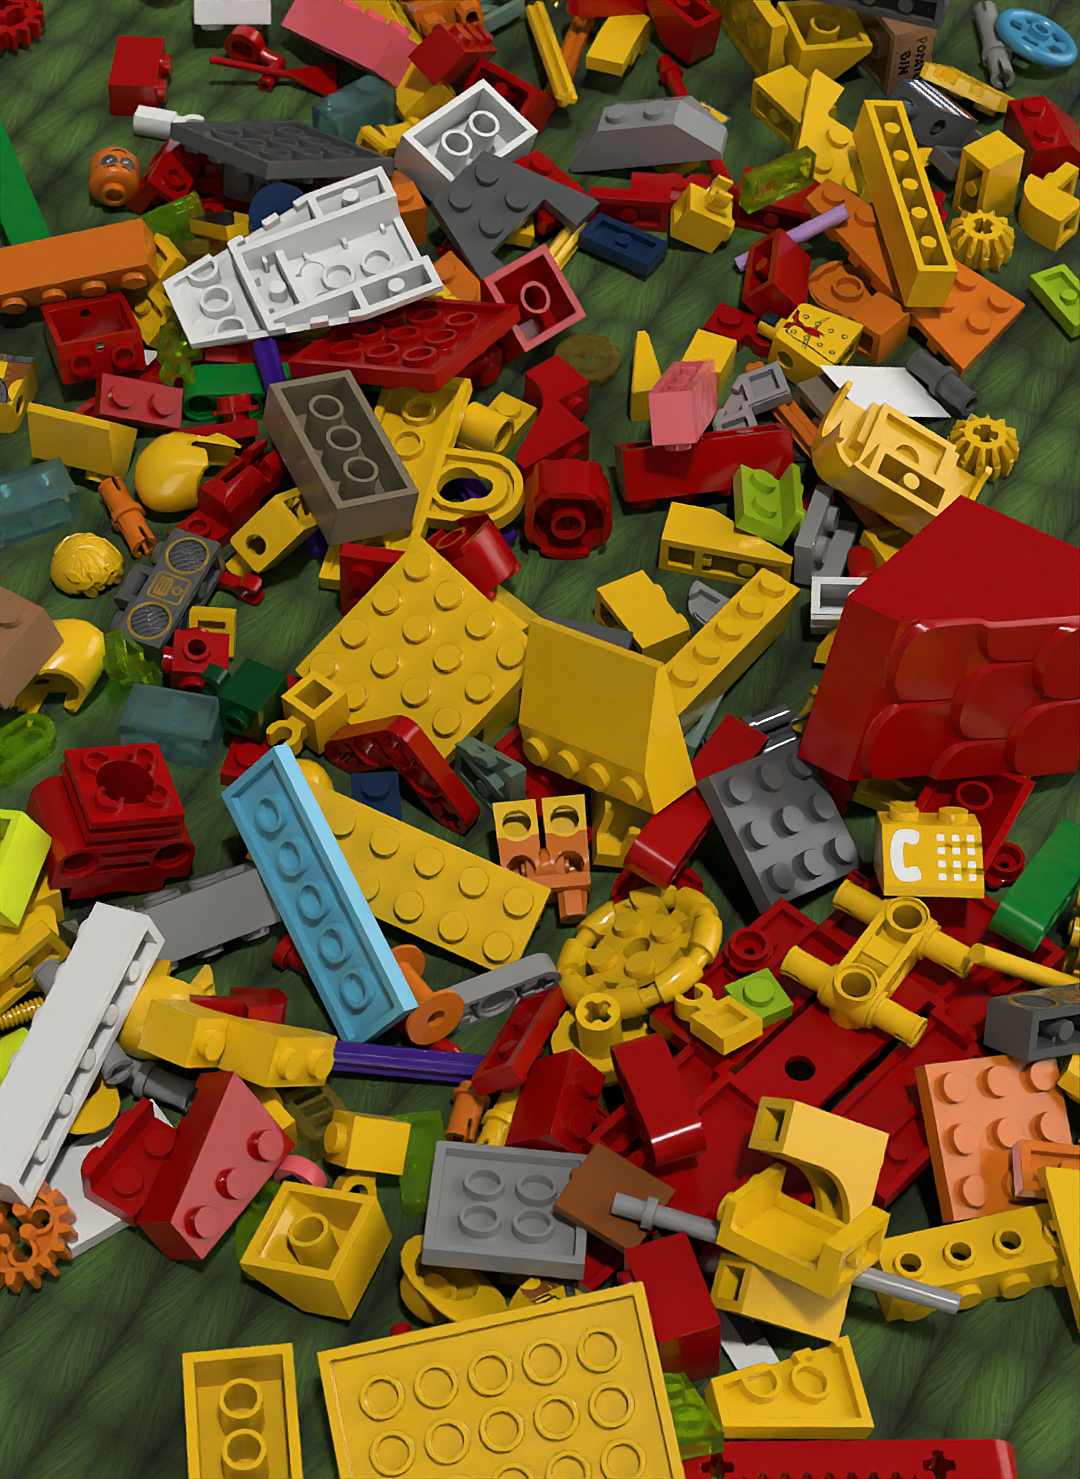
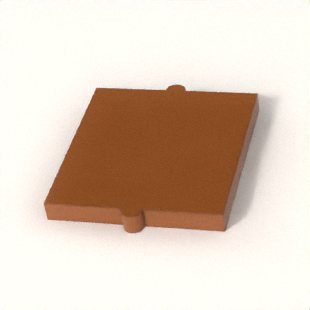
(591, 1194)

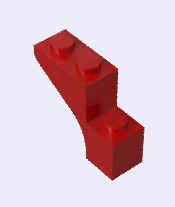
(560, 402)

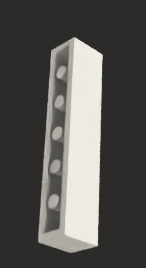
(70, 1043)

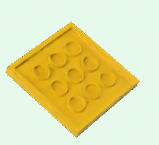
(424, 651)

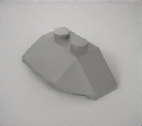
(649, 135)

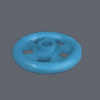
(1036, 38)

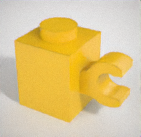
(366, 1147)

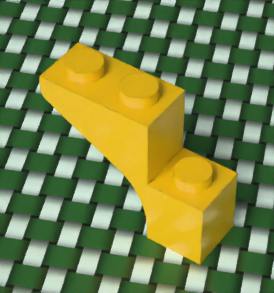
(252, 1048)

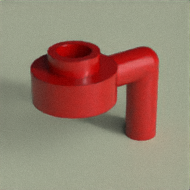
(248, 46)

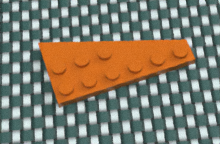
(975, 309)

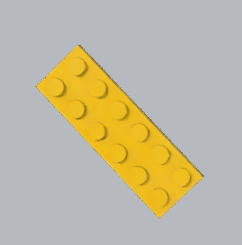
(434, 884)

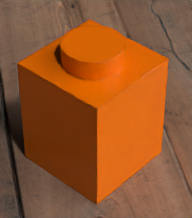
(884, 327)

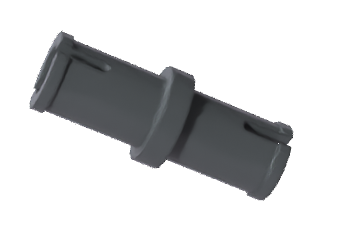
(944, 382)

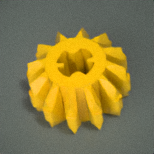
(981, 240)
(984, 443)

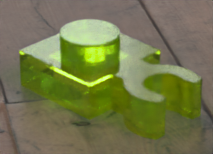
(176, 354)
(126, 661)

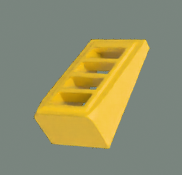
(644, 377)

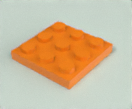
(974, 1118)

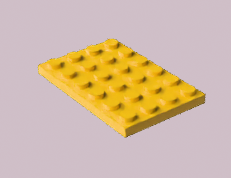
(508, 1396)

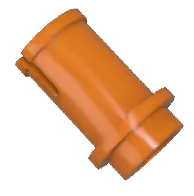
(466, 1113)

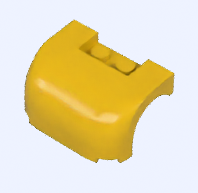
(889, 462)

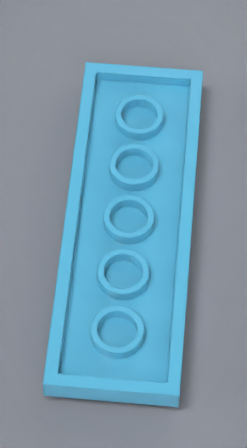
(318, 898)

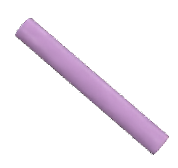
(808, 229)

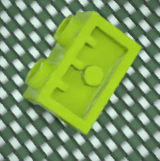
(768, 505)

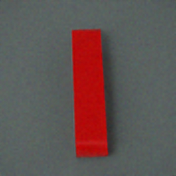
(680, 827)

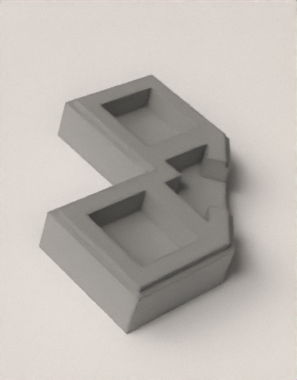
(751, 395)

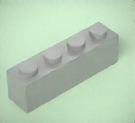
(208, 915)

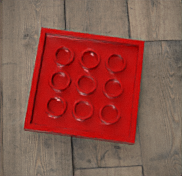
(410, 345)

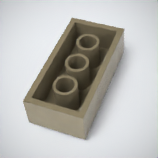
(340, 457)

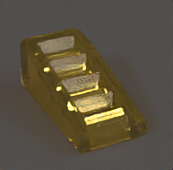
(311, 1139)

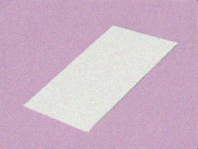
(888, 385)

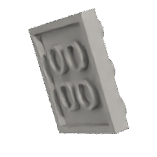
(497, 1214)

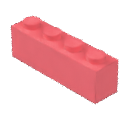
(353, 36)
(683, 403)

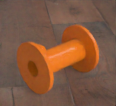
(437, 1011)

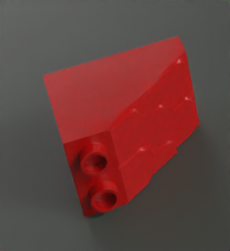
(956, 657)

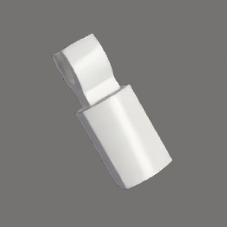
(157, 122)

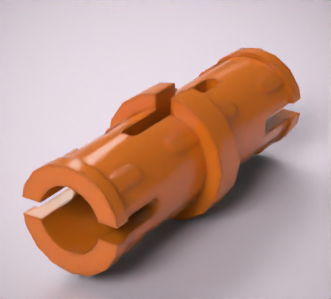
(127, 516)

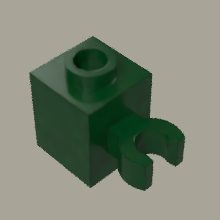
(248, 698)

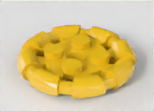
(639, 942)

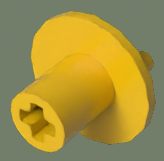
(594, 1036)

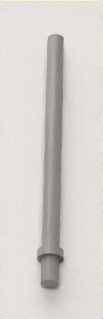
(653, 1214)

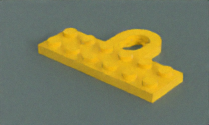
(424, 436)

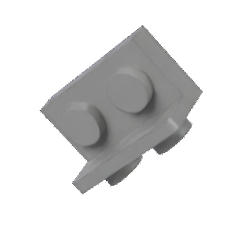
(822, 539)

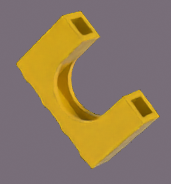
(843, 1169)

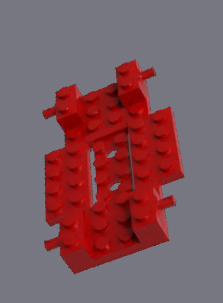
(730, 1086)

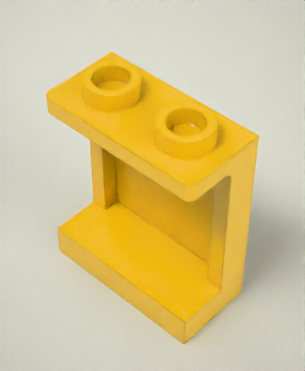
(797, 1238)

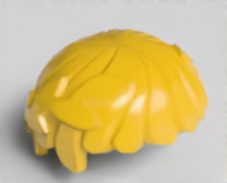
(85, 564)

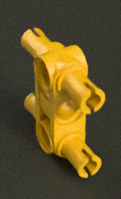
(878, 963)

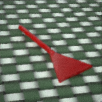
(317, 78)

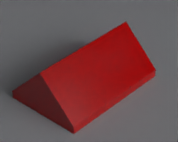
(992, 799)

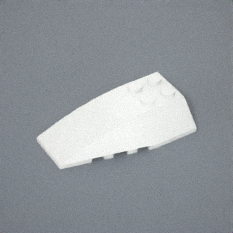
(313, 267)

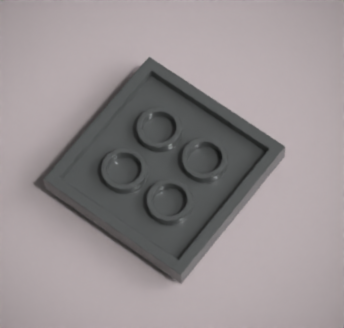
(780, 825)

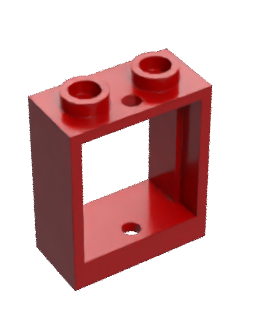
(74, 337)

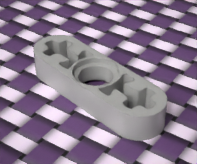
(503, 987)

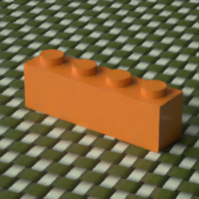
(77, 265)

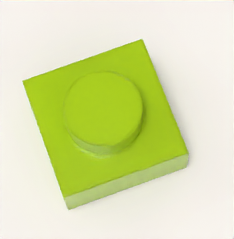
(761, 995)

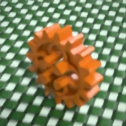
(45, 1242)

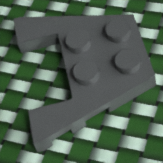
(494, 201)

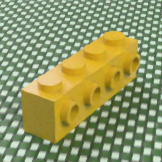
(975, 1258)

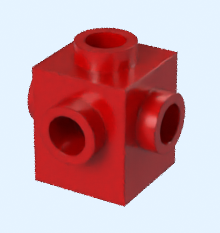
(190, 656)

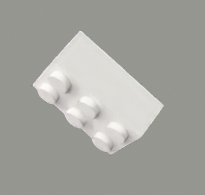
(457, 133)

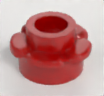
(752, 941)

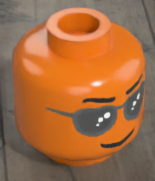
(113, 176)

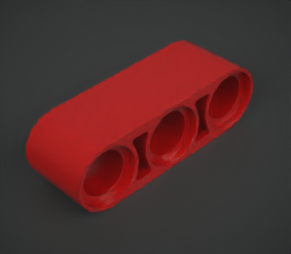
(658, 1099)

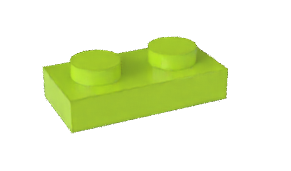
(1060, 294)

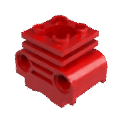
(112, 821)

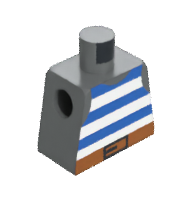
(927, 105)

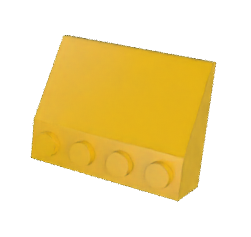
(602, 717)

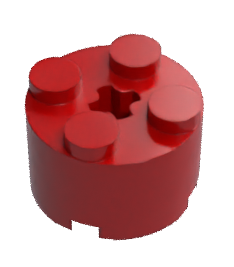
(567, 507)
(477, 552)

